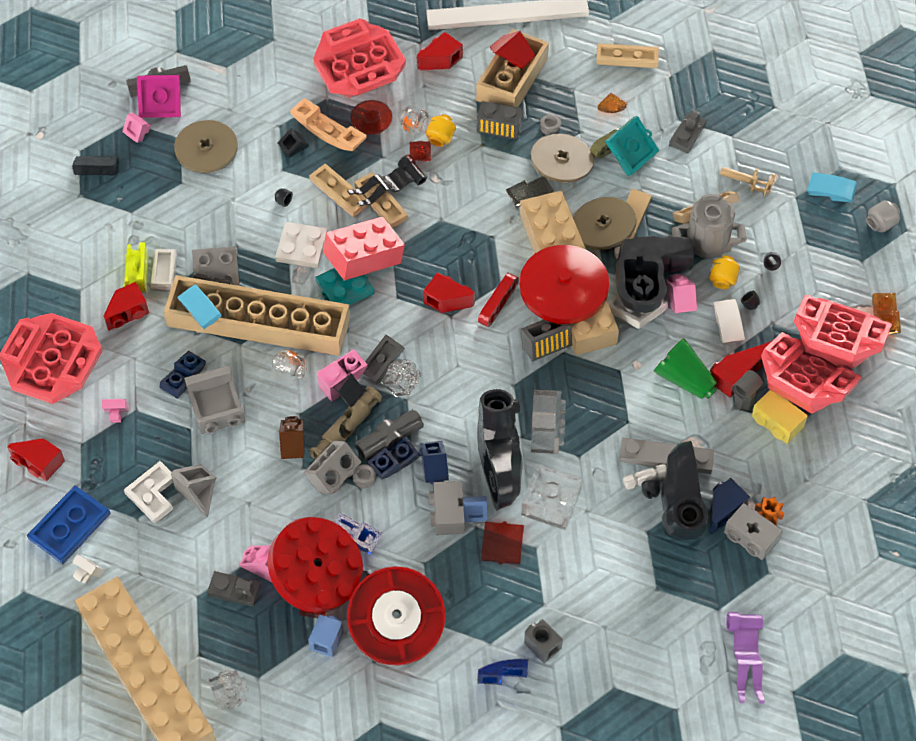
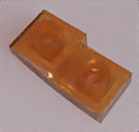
(886, 310)

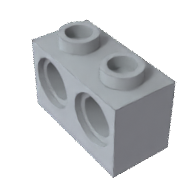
(329, 463)

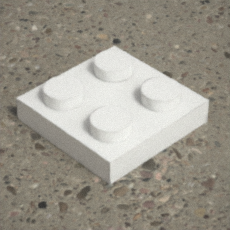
(301, 245)

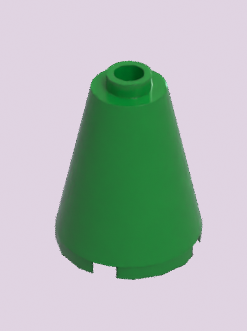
(687, 371)

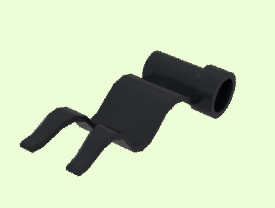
(395, 181)

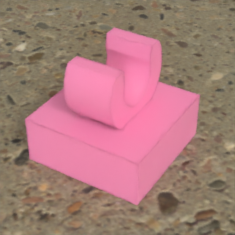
(136, 127)
(115, 407)

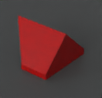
(514, 49)

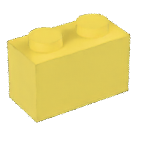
(779, 416)

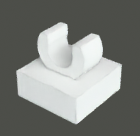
(86, 569)

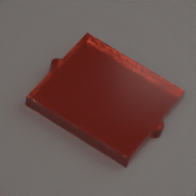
(502, 542)

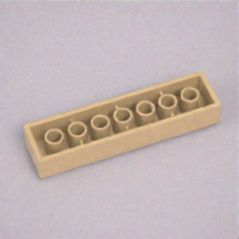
(551, 224)
(264, 316)
(142, 665)

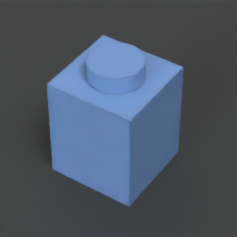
(326, 635)

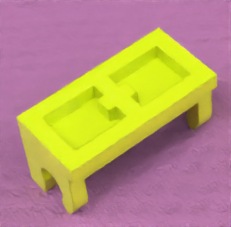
(136, 266)

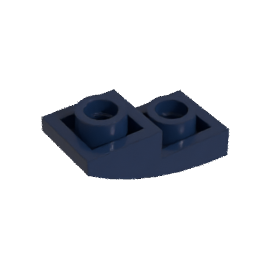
(184, 367)
(395, 459)

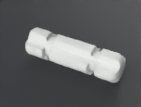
(646, 475)

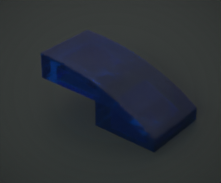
(363, 534)
(494, 672)

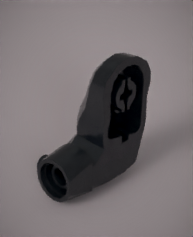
(642, 267)
(500, 446)
(683, 509)

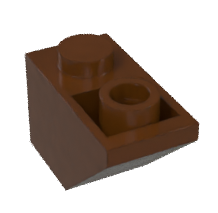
(292, 438)

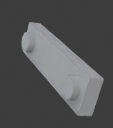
(656, 453)

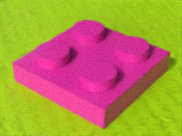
(159, 96)

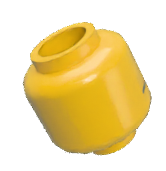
(440, 130)
(724, 272)

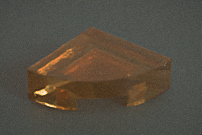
(612, 104)

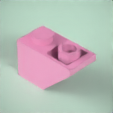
(681, 293)
(338, 370)
(256, 561)

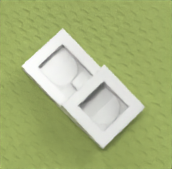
(729, 321)

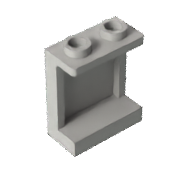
(214, 400)

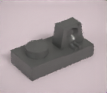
(687, 132)
(382, 356)
(233, 589)

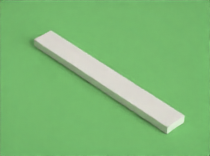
(506, 13)

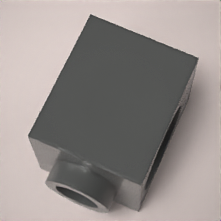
(544, 650)

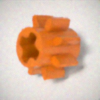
(770, 509)

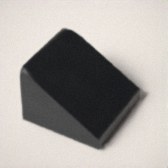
(292, 143)
(349, 390)

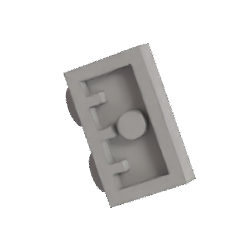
(217, 263)

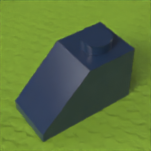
(434, 462)
(725, 501)

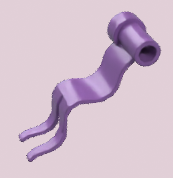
(746, 651)

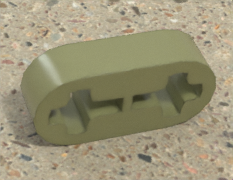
(600, 148)

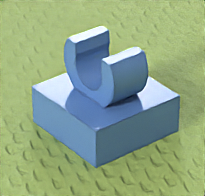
(475, 509)

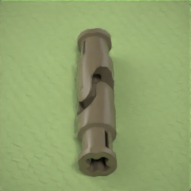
(349, 421)

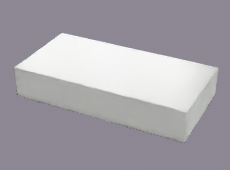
(163, 269)

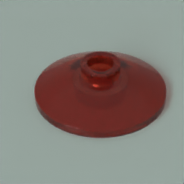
(371, 117)

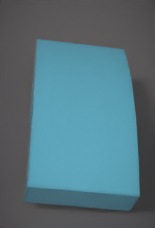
(834, 186)
(199, 306)

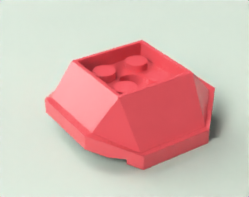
(357, 58)
(839, 331)
(38, 342)
(805, 377)

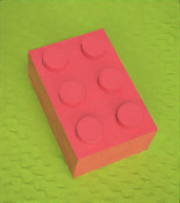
(363, 248)

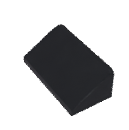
(95, 165)

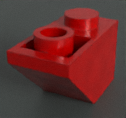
(440, 53)
(447, 295)
(125, 306)
(38, 456)

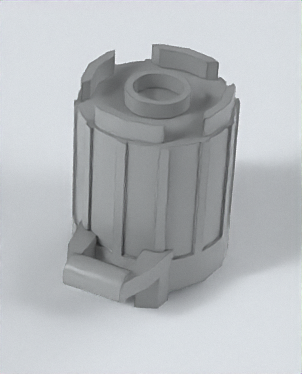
(711, 227)

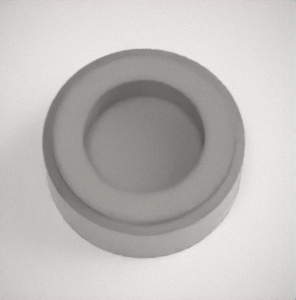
(550, 124)
(364, 476)

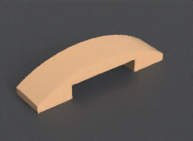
(325, 128)

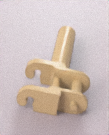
(749, 179)

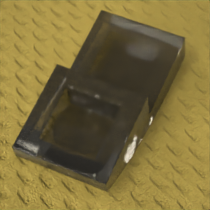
(525, 191)

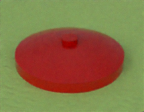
(564, 284)

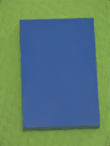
(68, 524)

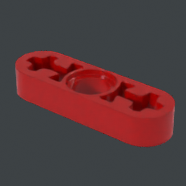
(498, 299)

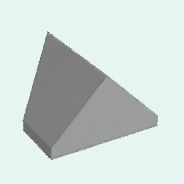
(195, 485)

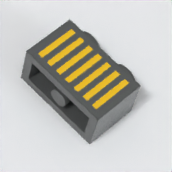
(499, 120)
(545, 338)

